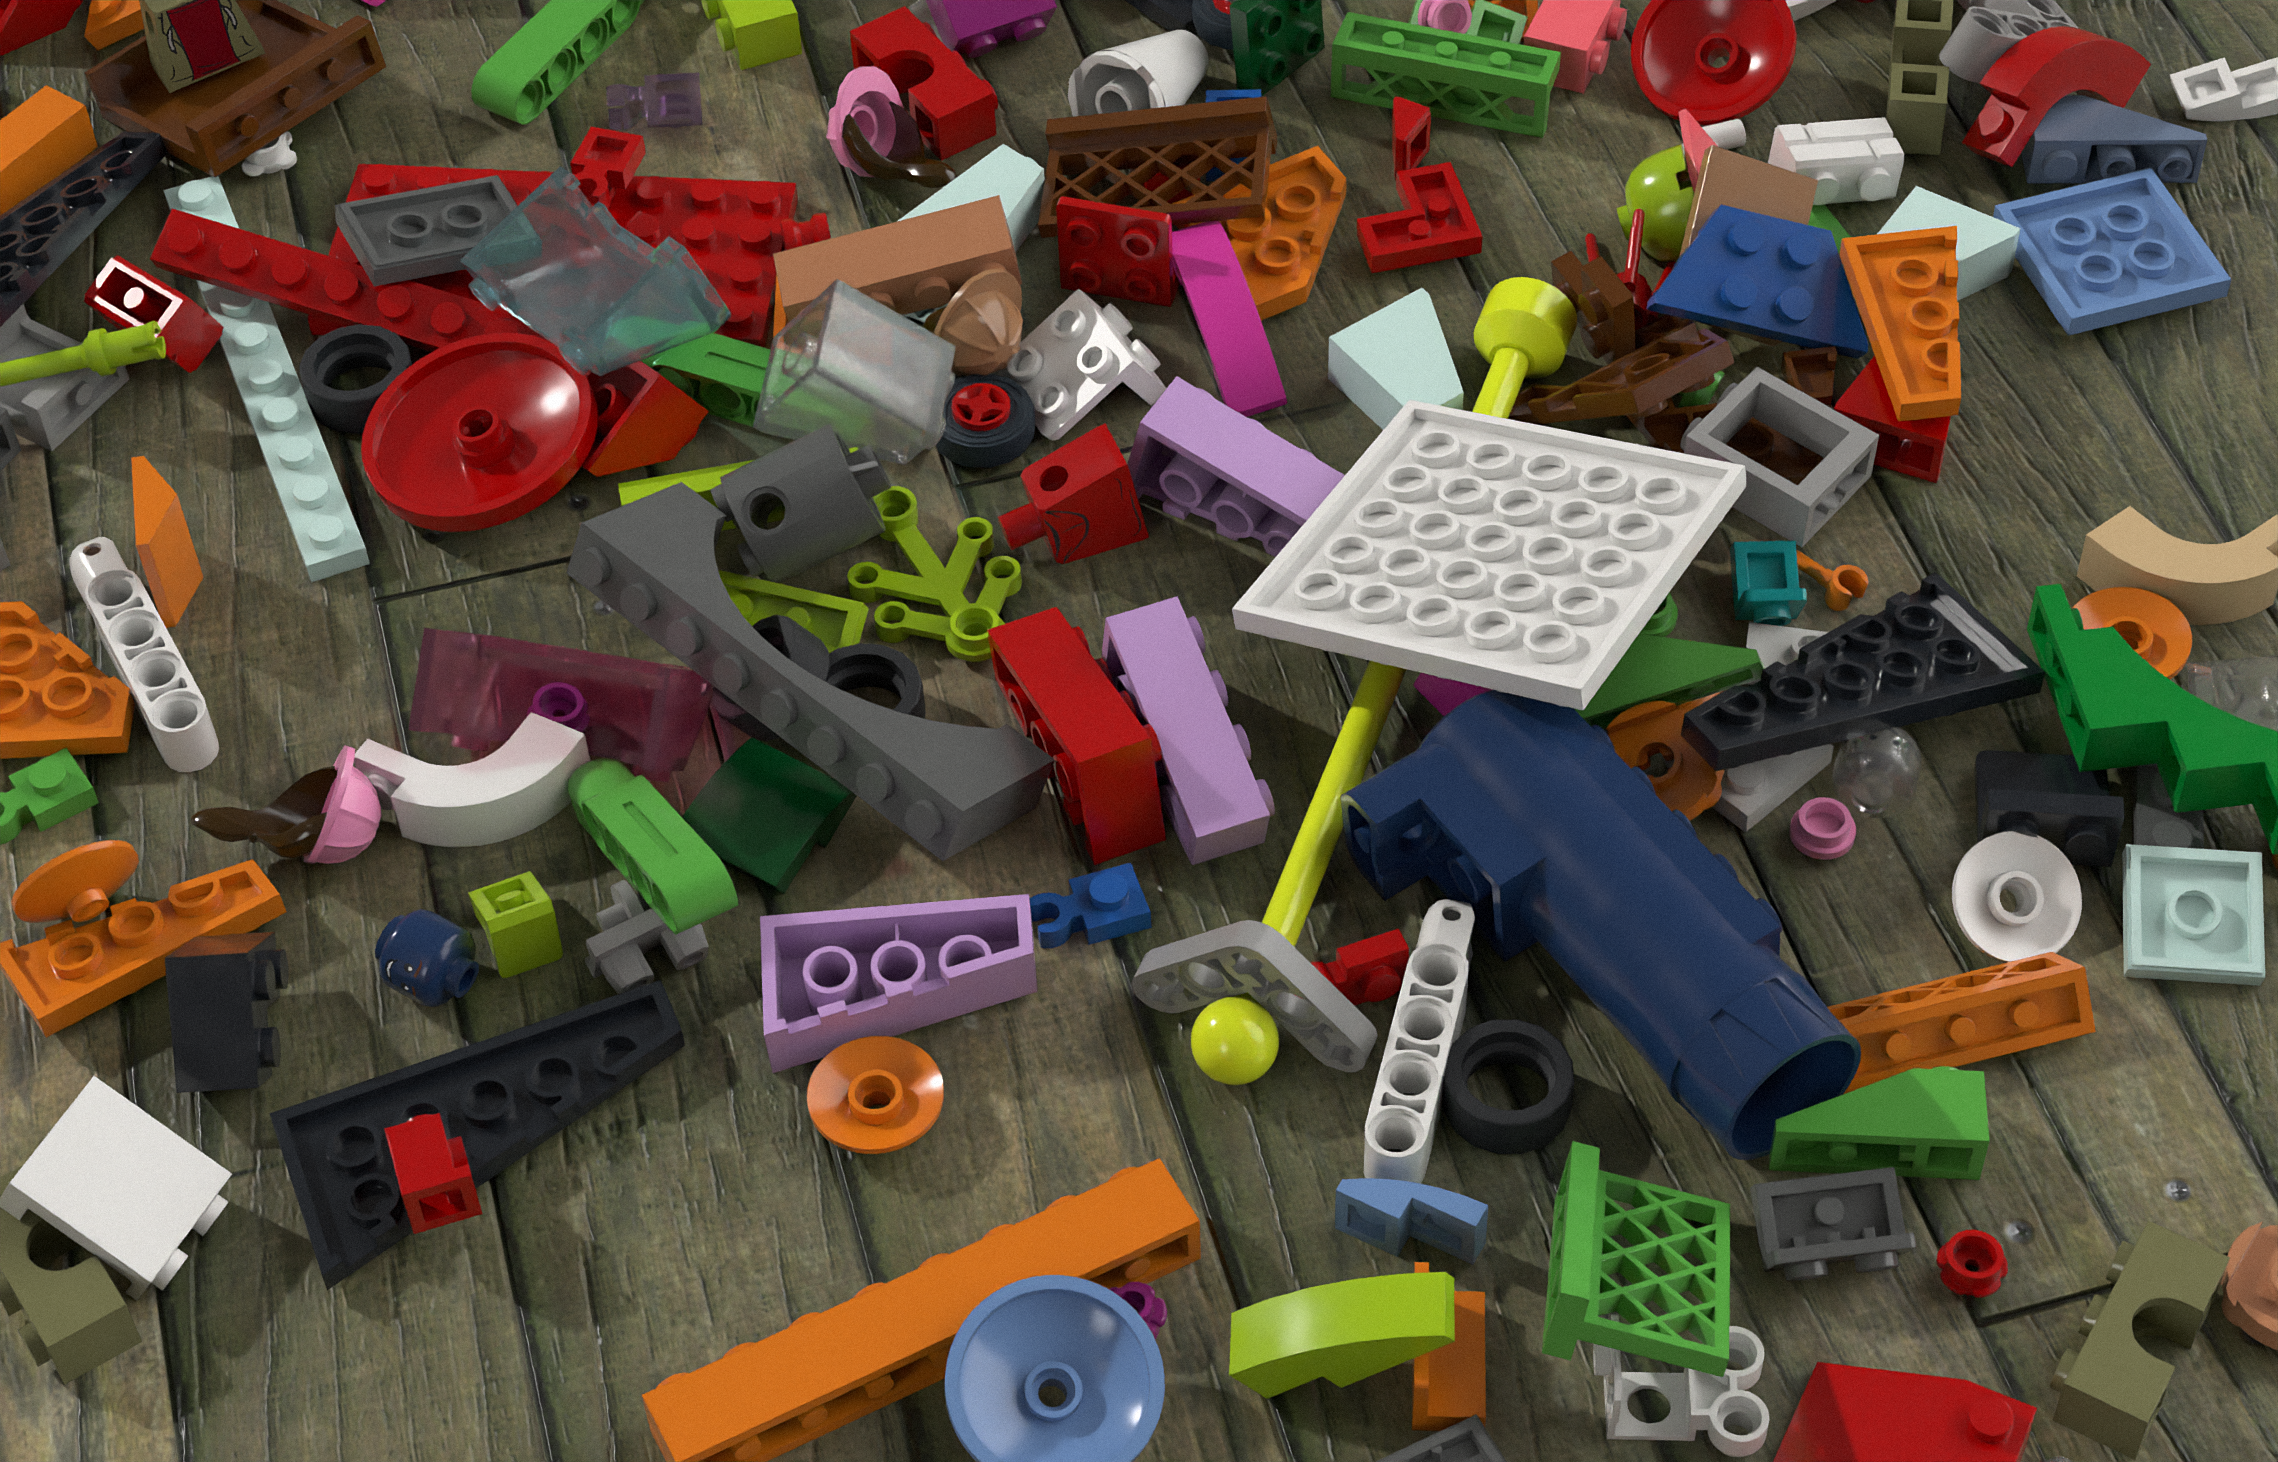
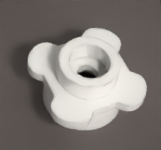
(271, 157)

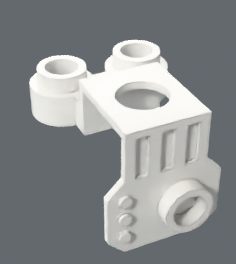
(1695, 1398)

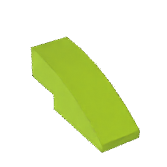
(1340, 1330)

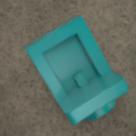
(1766, 582)

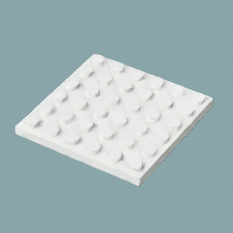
(1493, 552)

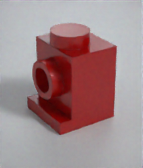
(432, 1173)

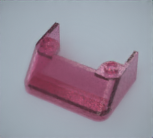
(486, 683)

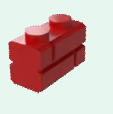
(134, 297)

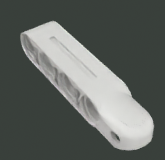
(145, 656)
(1427, 1008)

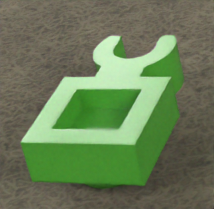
(44, 794)

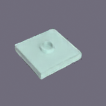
(2193, 914)

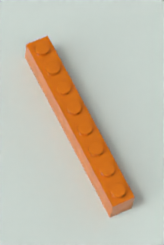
(900, 1332)

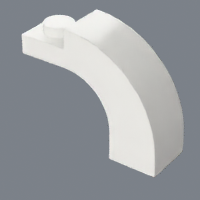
(482, 799)

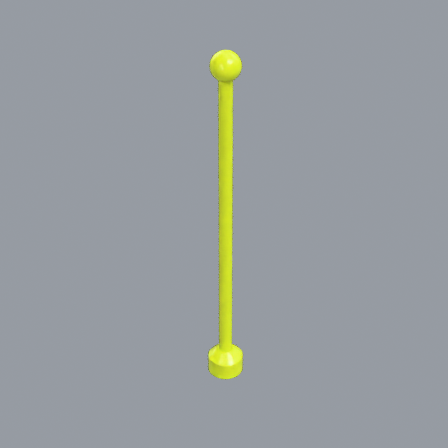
(1235, 1039)

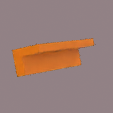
(1968, 1017)

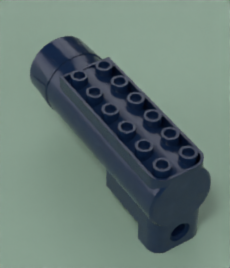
(1577, 852)

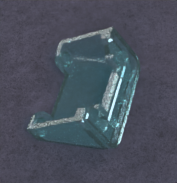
(591, 281)

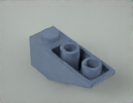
(2098, 140)

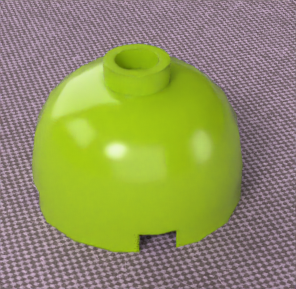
(1665, 194)

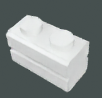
(1847, 158)

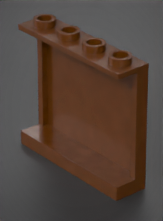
(249, 104)

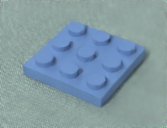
(2112, 251)

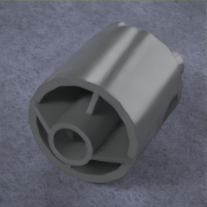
(824, 499)

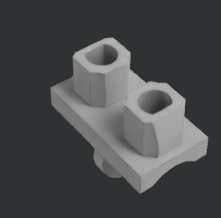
(631, 931)

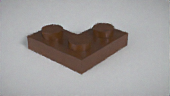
(1601, 305)

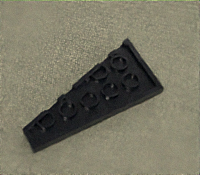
(64, 212)
(1872, 674)
(494, 1094)

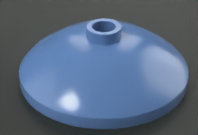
(1063, 1337)

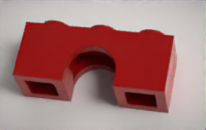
(943, 93)

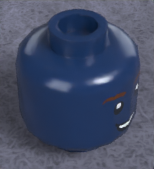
(427, 958)

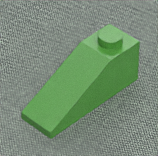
(1670, 672)
(1913, 1121)

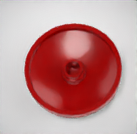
(479, 432)

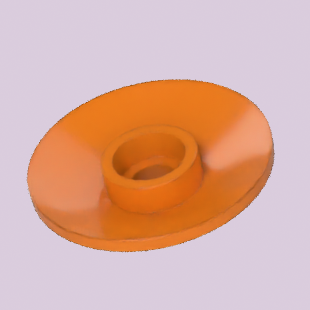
(2145, 622)
(75, 883)
(869, 1074)

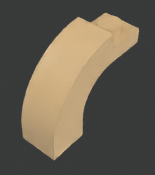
(2200, 579)

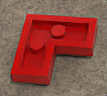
(1431, 227)

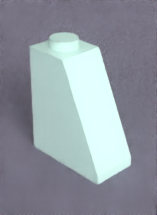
(1983, 246)
(1395, 359)

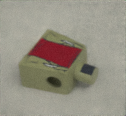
(196, 39)

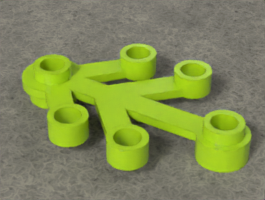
(965, 623)

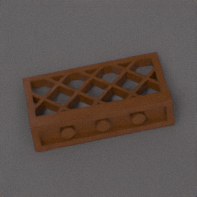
(1152, 143)

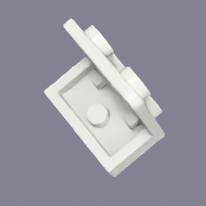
(1078, 361)

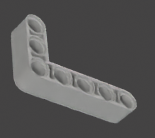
(1992, 29)

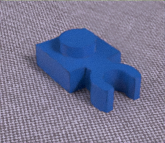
(1098, 904)

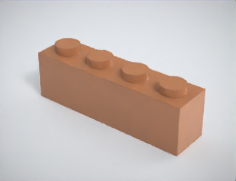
(905, 262)

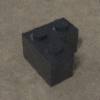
(220, 1010)

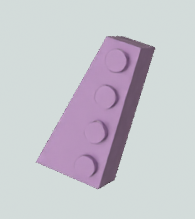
(1226, 468)
(1204, 758)
(888, 970)

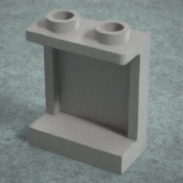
(54, 405)

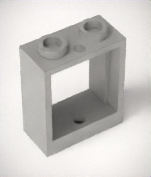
(1768, 497)

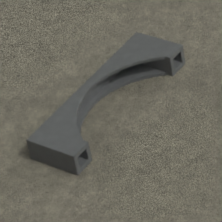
(924, 775)

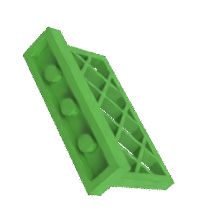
(1586, 1254)

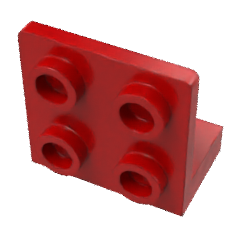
(1116, 251)

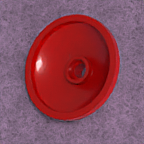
(1682, 39)

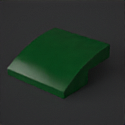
(767, 813)

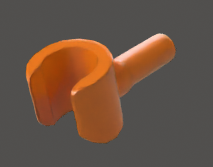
(1838, 583)

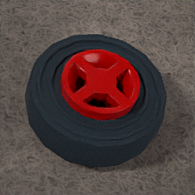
(986, 421)

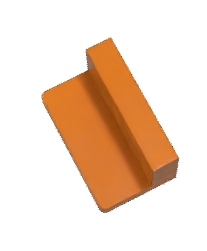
(1452, 1379)

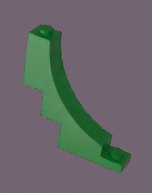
(2132, 715)

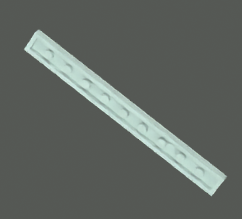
(278, 409)

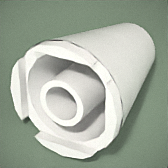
(1139, 75)

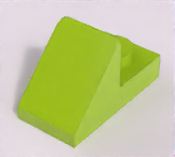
(518, 924)

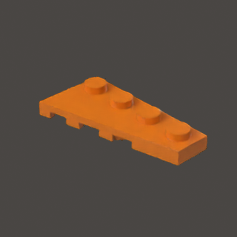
(1910, 315)
(103, 961)

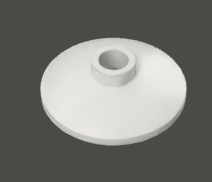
(2044, 892)

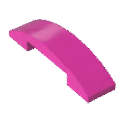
(1227, 319)

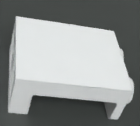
(120, 1186)

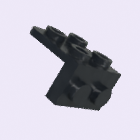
(2049, 800)

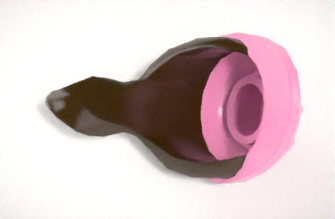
(878, 135)
(321, 816)

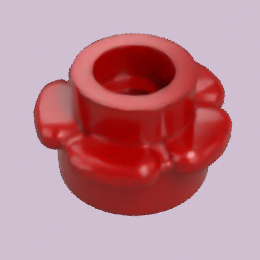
(1974, 1249)

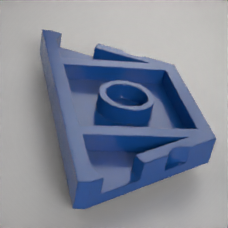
(1765, 282)

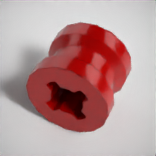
(806, 232)

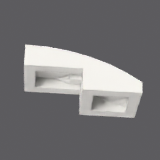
(2218, 94)

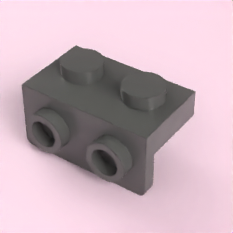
(1830, 1221)

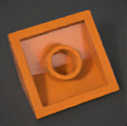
(163, 542)

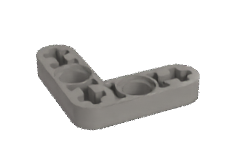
(1268, 967)

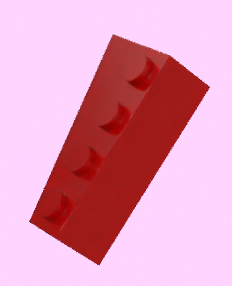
(1087, 727)

